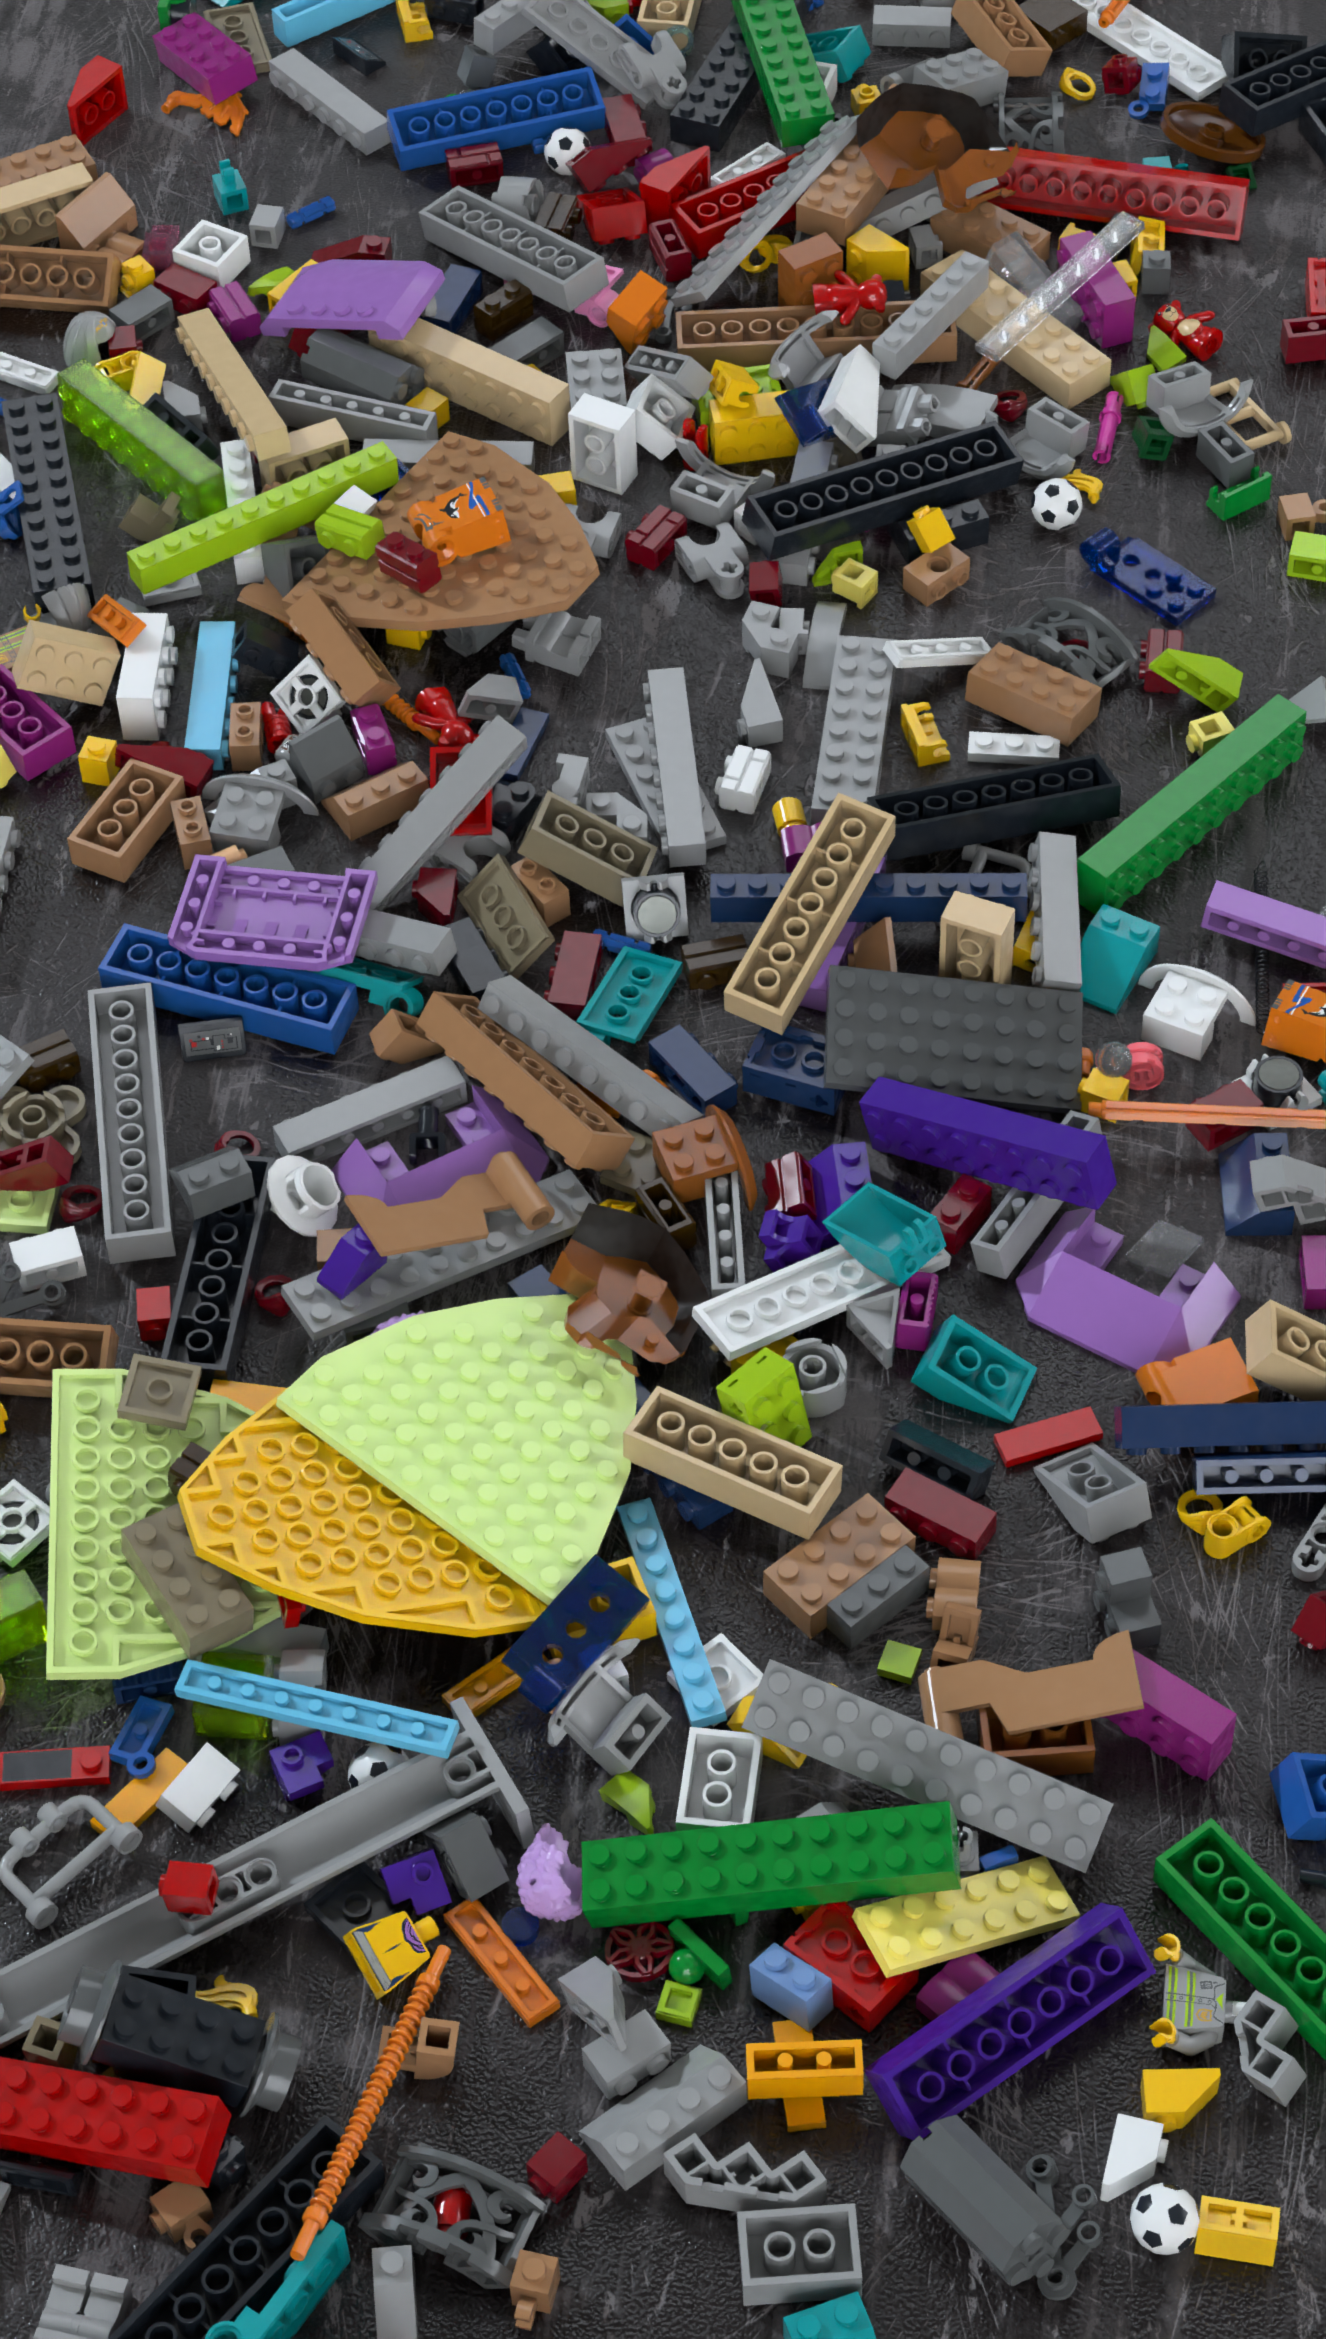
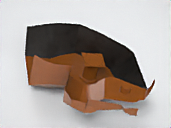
(936, 132)
(629, 1286)

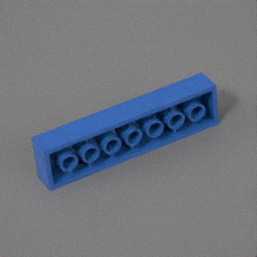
(498, 114)
(271, 1000)

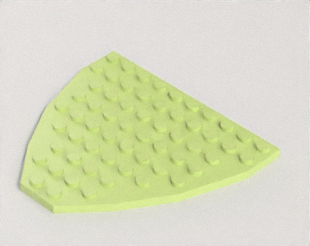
(485, 1429)
(101, 1481)

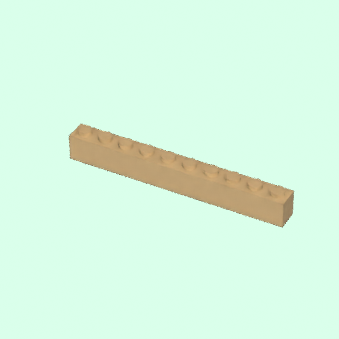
(233, 384)

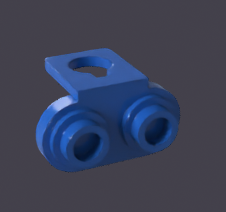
(9, 513)

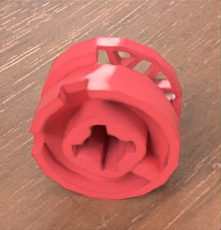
(1146, 1066)

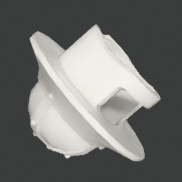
(303, 1194)

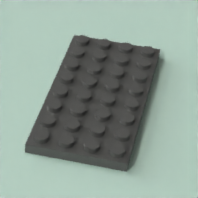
(954, 1038)

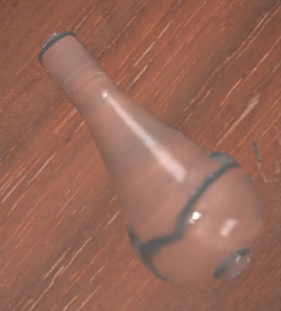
(1113, 1059)

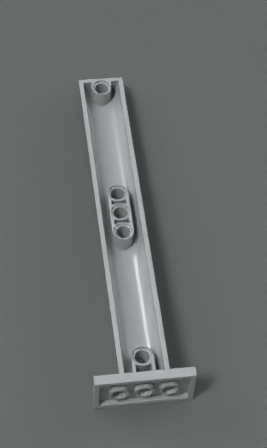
(291, 1855)

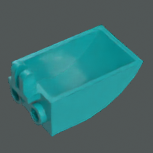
(886, 1233)

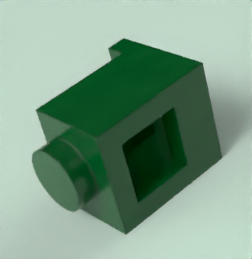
(1152, 438)

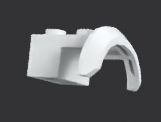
(1186, 1007)

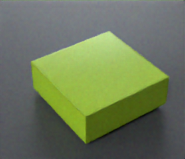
(899, 1662)
(678, 2003)

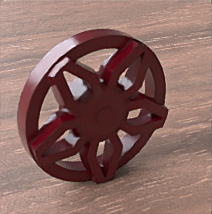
(640, 1951)

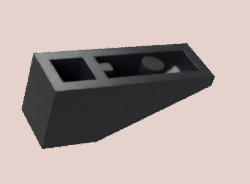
(182, 426)

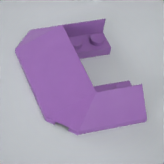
(482, 1130)
(1081, 1302)

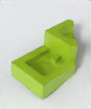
(269, 281)
(1163, 351)
(836, 558)
(631, 1797)

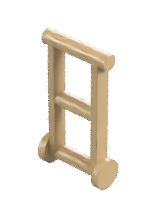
(1275, 432)

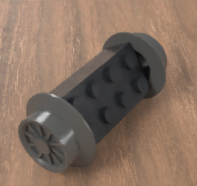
(179, 2039)

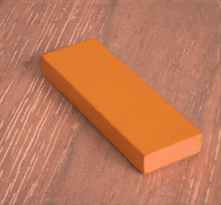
(116, 620)

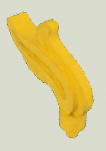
(1087, 483)
(231, 1996)

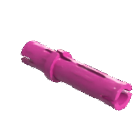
(1109, 420)

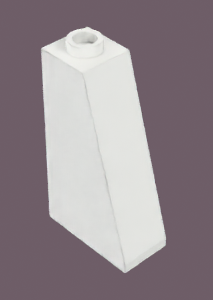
(853, 399)

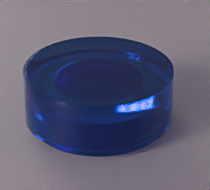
(520, 1926)

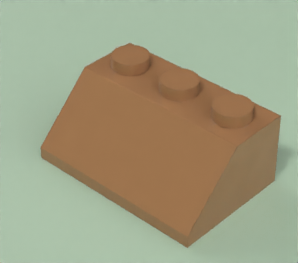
(96, 216)
(377, 799)
(875, 948)

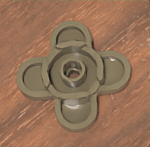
(35, 1116)

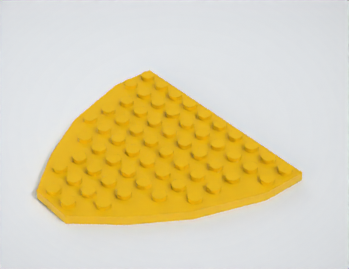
(333, 1537)

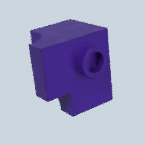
(788, 1239)
(301, 1765)
(416, 1879)

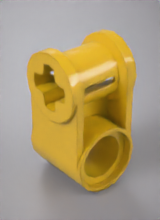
(119, 369)
(1237, 1527)

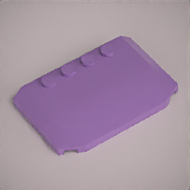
(356, 297)
(271, 915)

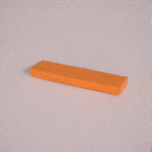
(502, 1961)

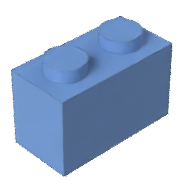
(791, 1986)

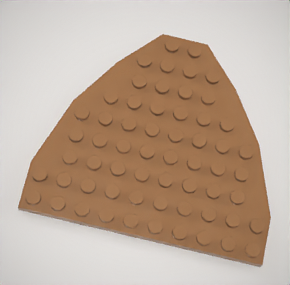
(527, 577)

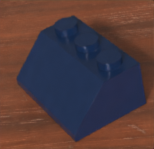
(1238, 1201)

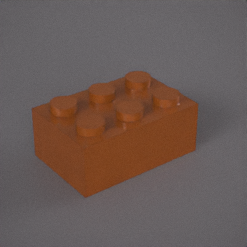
(805, 265)
(1049, 1750)

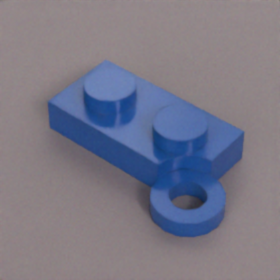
(1152, 90)
(141, 1735)

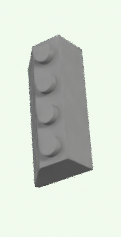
(663, 2112)

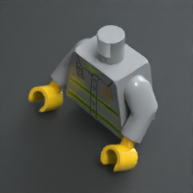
(1191, 2003)

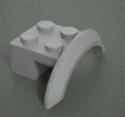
(799, 358)
(1185, 402)
(1049, 439)
(712, 491)
(250, 811)
(606, 1716)

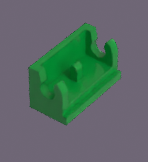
(1241, 496)

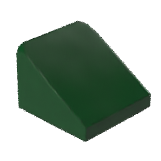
(1242, 171)

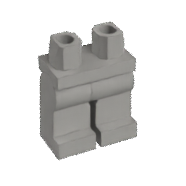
(904, 415)
(559, 640)
(572, 779)
(83, 2305)

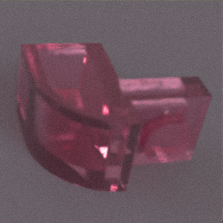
(159, 246)

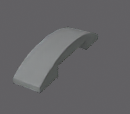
(825, 627)

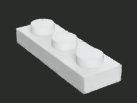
(1012, 748)

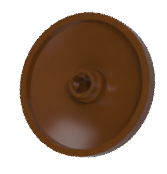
(1210, 133)

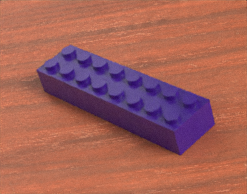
(989, 1143)
(1010, 2020)

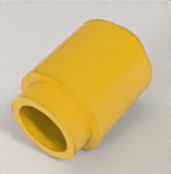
(787, 813)

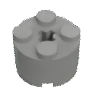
(520, 196)
(820, 1375)

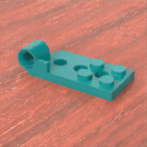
(384, 982)
(620, 983)
(299, 2294)

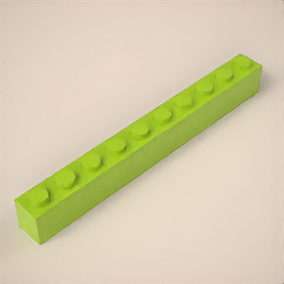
(259, 518)

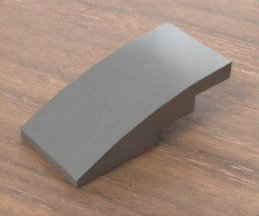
(958, 408)

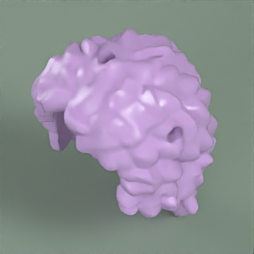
(547, 1879)

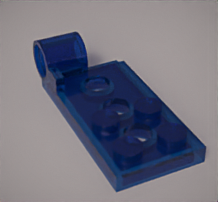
(801, 411)
(1108, 560)
(548, 1683)

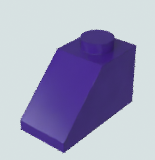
(350, 1263)

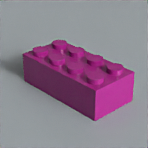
(205, 58)
(1103, 298)
(31, 730)
(1178, 1721)

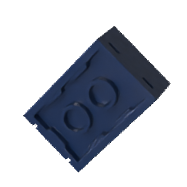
(790, 1069)

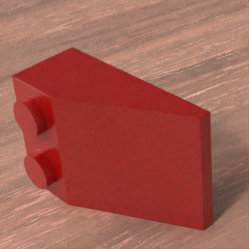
(96, 98)
(674, 182)
(613, 215)
(480, 819)

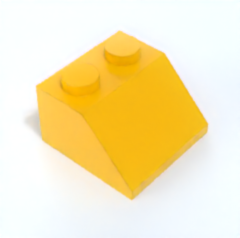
(876, 253)

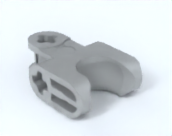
(659, 71)
(603, 534)
(717, 562)
(458, 850)

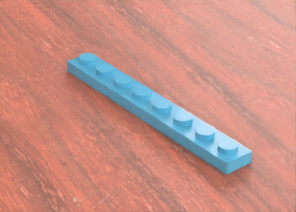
(673, 1614)
(317, 1708)

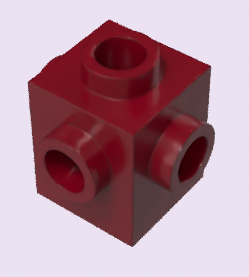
(1121, 74)

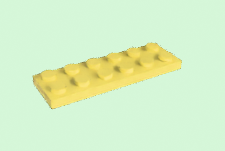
(983, 1914)

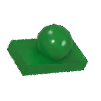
(695, 1958)

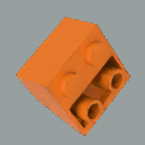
(637, 311)

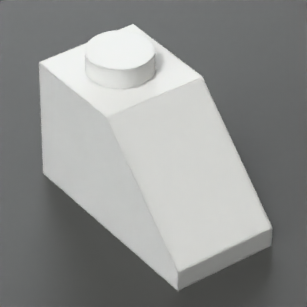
(1132, 2155)

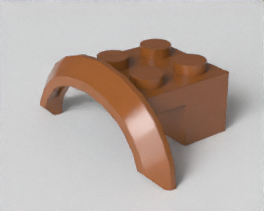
(701, 1151)

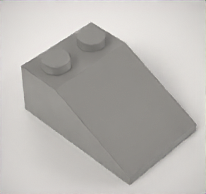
(1095, 1492)

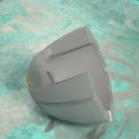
(84, 335)
(68, 607)

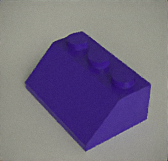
(836, 1177)

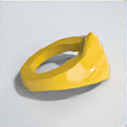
(1066, 85)
(778, 242)
(746, 264)
(1197, 1520)

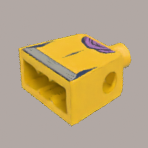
(390, 1949)

